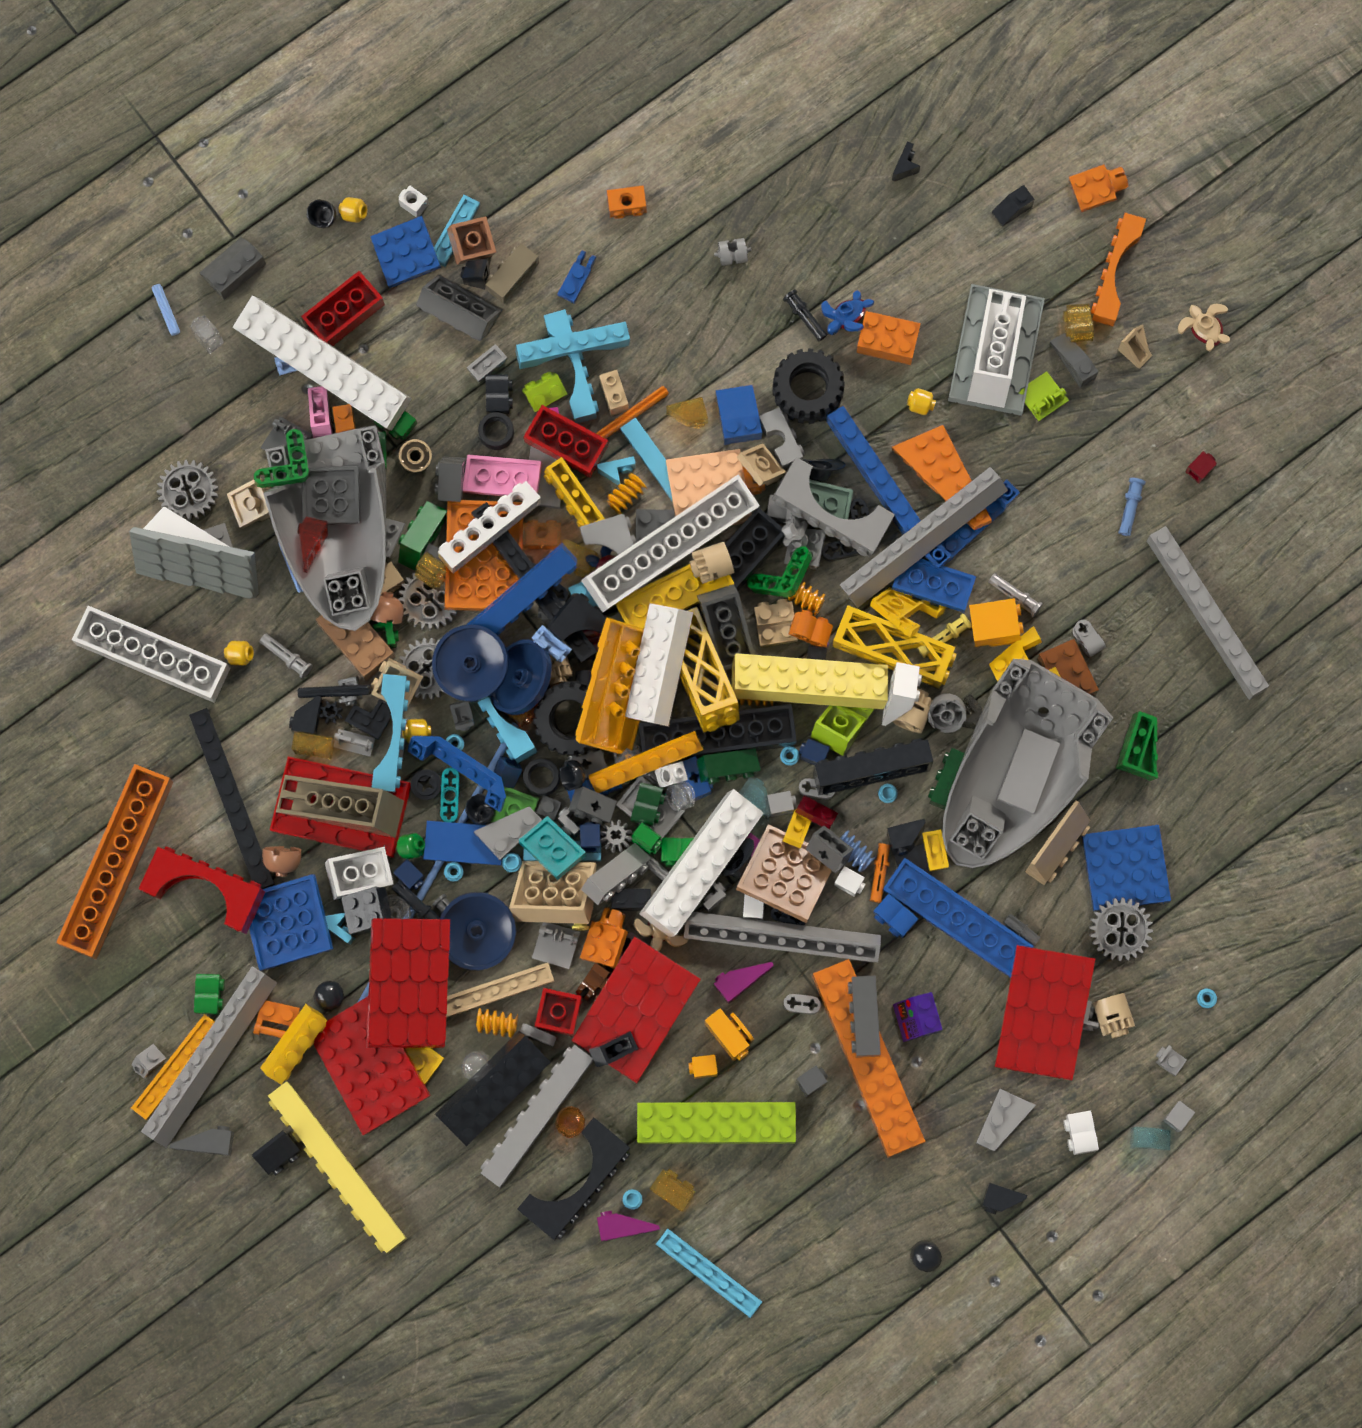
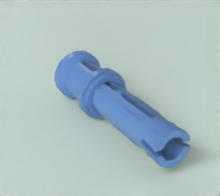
(1132, 497)

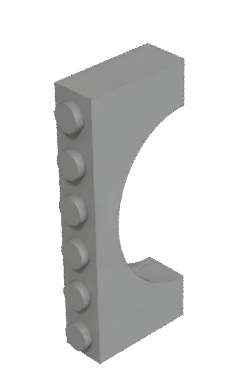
(796, 496)
(612, 534)

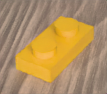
(796, 830)
(935, 850)

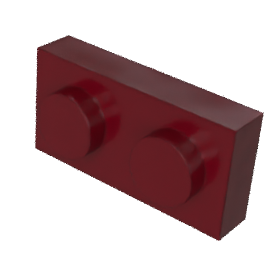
(816, 812)

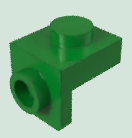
(391, 634)

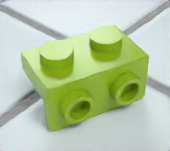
(544, 390)

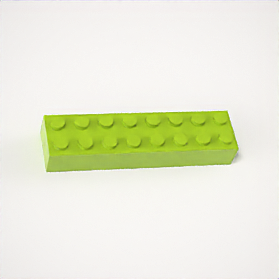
(716, 1123)

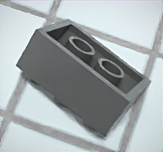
(233, 267)

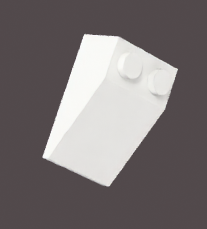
(901, 691)
(358, 872)

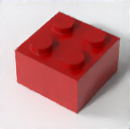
(558, 1012)

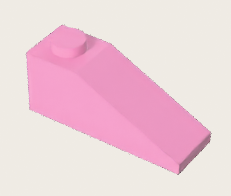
(319, 412)

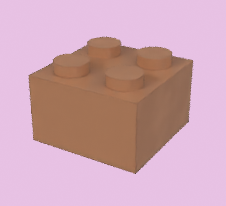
(471, 240)

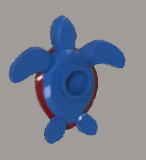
(846, 314)

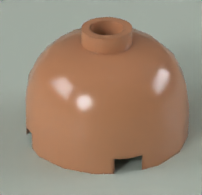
(388, 609)
(281, 859)

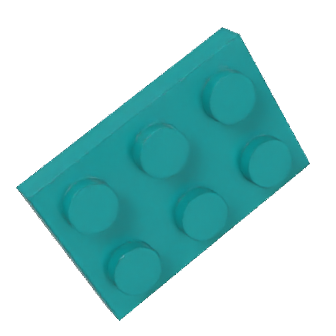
(552, 847)

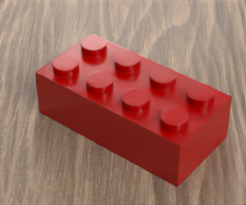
(343, 309)
(566, 439)

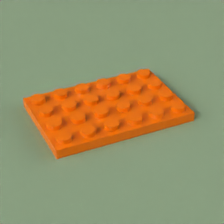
(487, 573)

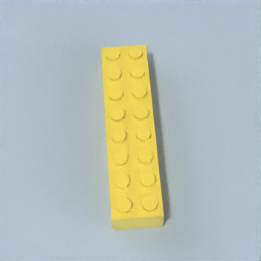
(810, 681)

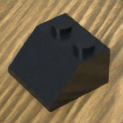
(277, 1153)

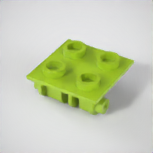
(1044, 396)

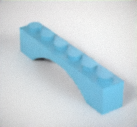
(599, 338)
(581, 402)
(517, 740)
(386, 772)

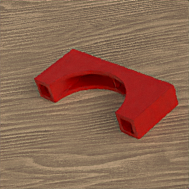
(169, 869)

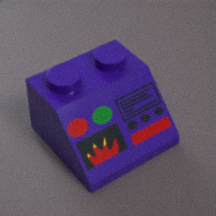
(917, 1017)

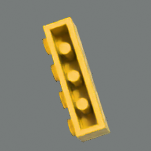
(572, 493)
(293, 1044)

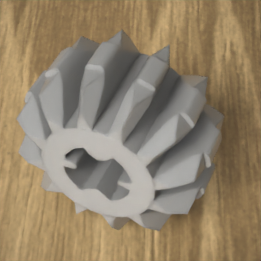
(608, 837)

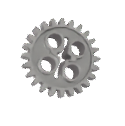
(204, 484)
(416, 611)
(419, 654)
(1138, 929)

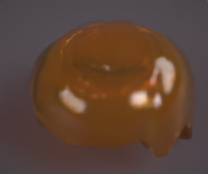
(570, 1122)

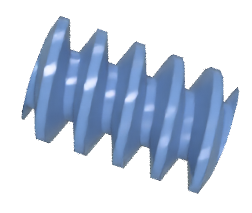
(858, 854)

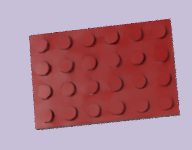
(372, 1081)

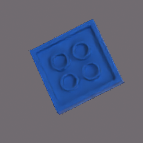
(405, 252)

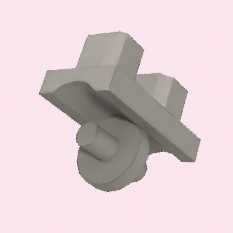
(795, 532)

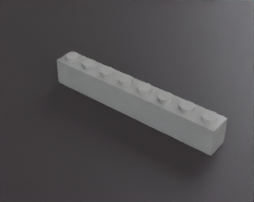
(537, 1116)

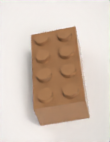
(361, 647)

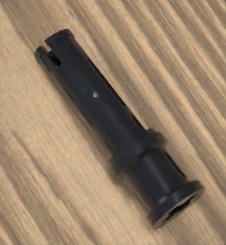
(801, 307)
(424, 911)

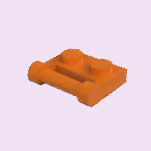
(274, 1013)

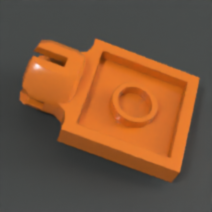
(1097, 186)
(605, 939)

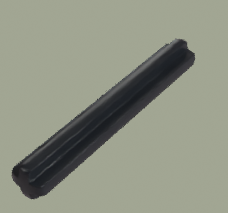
(334, 691)

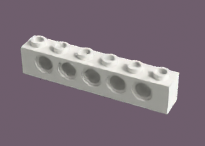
(455, 560)

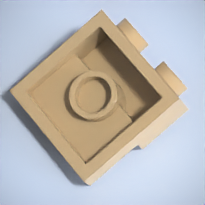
(761, 465)
(249, 504)
(774, 622)
(394, 668)

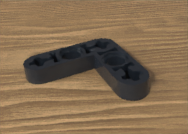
(834, 545)

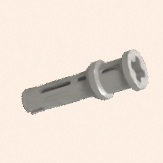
(1021, 598)
(292, 660)

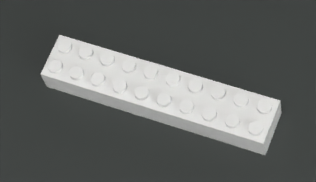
(322, 363)
(670, 543)

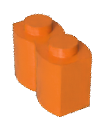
(811, 629)

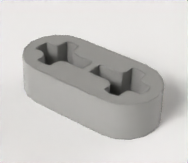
(812, 793)
(802, 999)
(538, 1035)

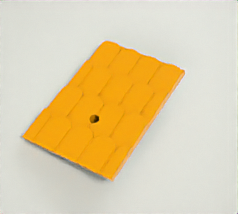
(607, 696)

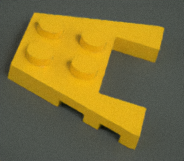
(899, 607)
(1016, 651)

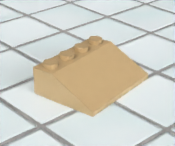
(1058, 844)
(548, 900)

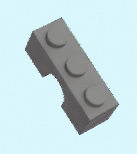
(775, 423)

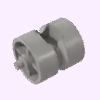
(734, 251)

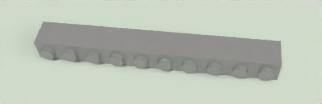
(923, 537)
(1207, 613)
(783, 936)
(209, 1057)

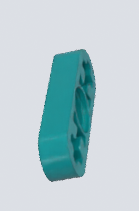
(455, 781)

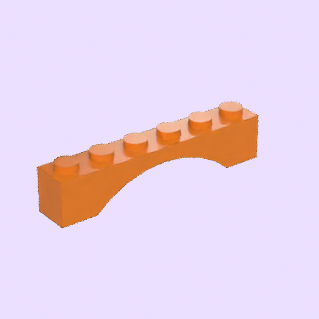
(1108, 303)

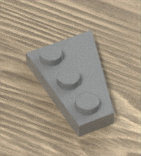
(506, 832)
(1003, 1119)

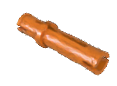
(883, 849)

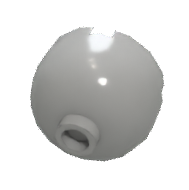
(947, 713)

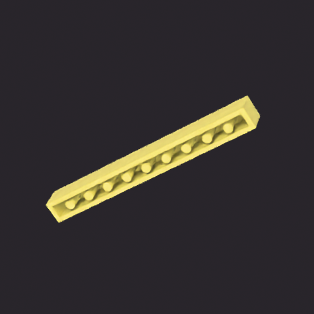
(337, 1167)

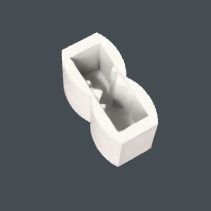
(1081, 1132)

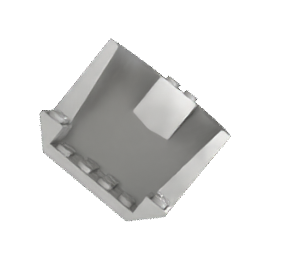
(351, 563)
(977, 824)

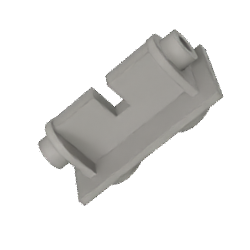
(353, 742)

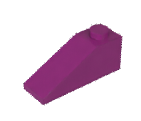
(737, 981)
(618, 1226)

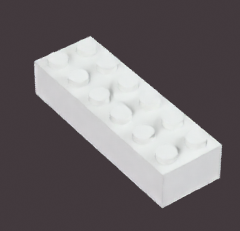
(659, 664)

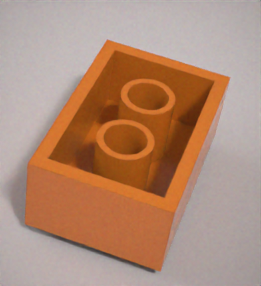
(888, 338)

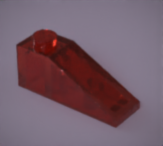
(312, 537)

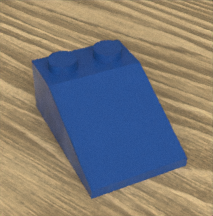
(738, 414)

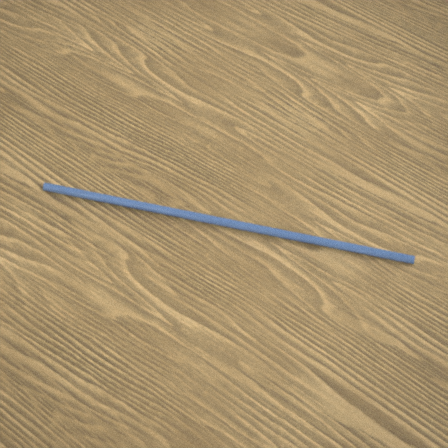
(438, 864)

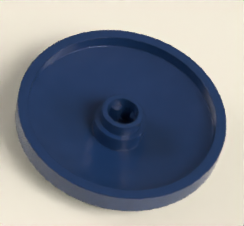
(470, 663)
(526, 678)
(479, 930)

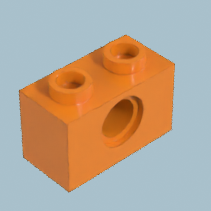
(633, 194)

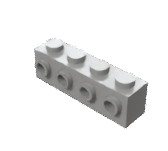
(616, 874)

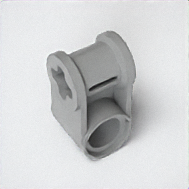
(1089, 640)

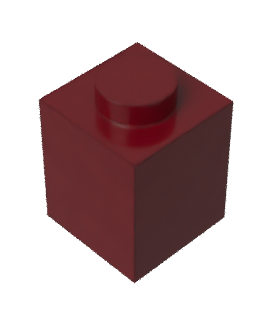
(1201, 467)

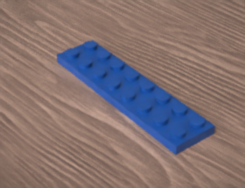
(955, 916)

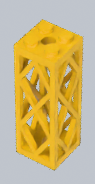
(884, 629)
(725, 707)

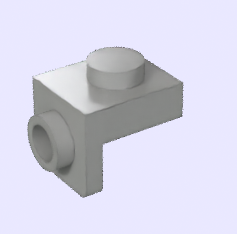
(568, 826)
(147, 1061)

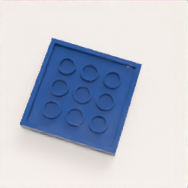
(1126, 866)
(290, 924)

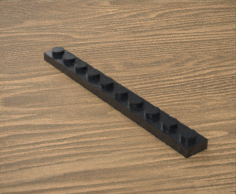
(549, 603)
(231, 797)

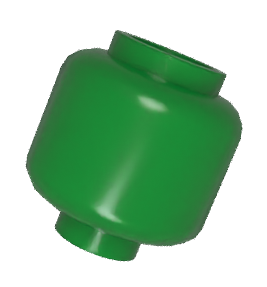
(410, 846)

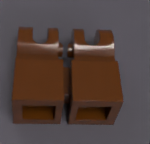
(595, 979)

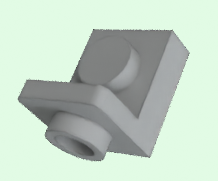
(714, 899)
(1089, 1025)
(1170, 1060)

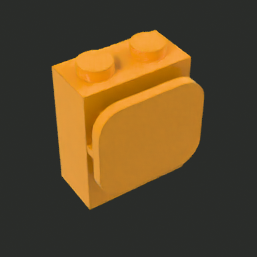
(996, 623)
(730, 1034)

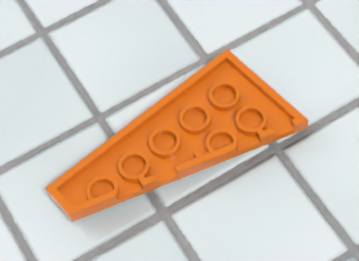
(939, 466)

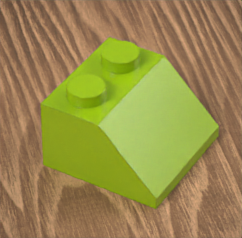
(838, 728)

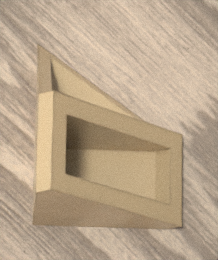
(1135, 347)

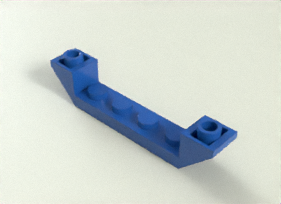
(964, 535)
(426, 745)

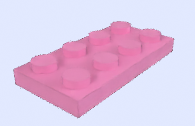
(499, 475)

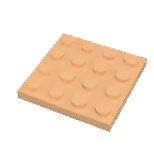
(699, 475)

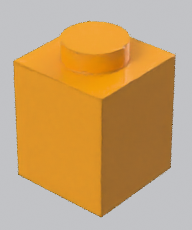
(703, 1066)

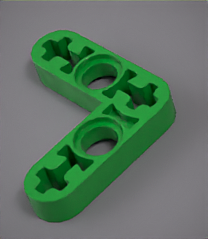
(291, 469)
(800, 560)

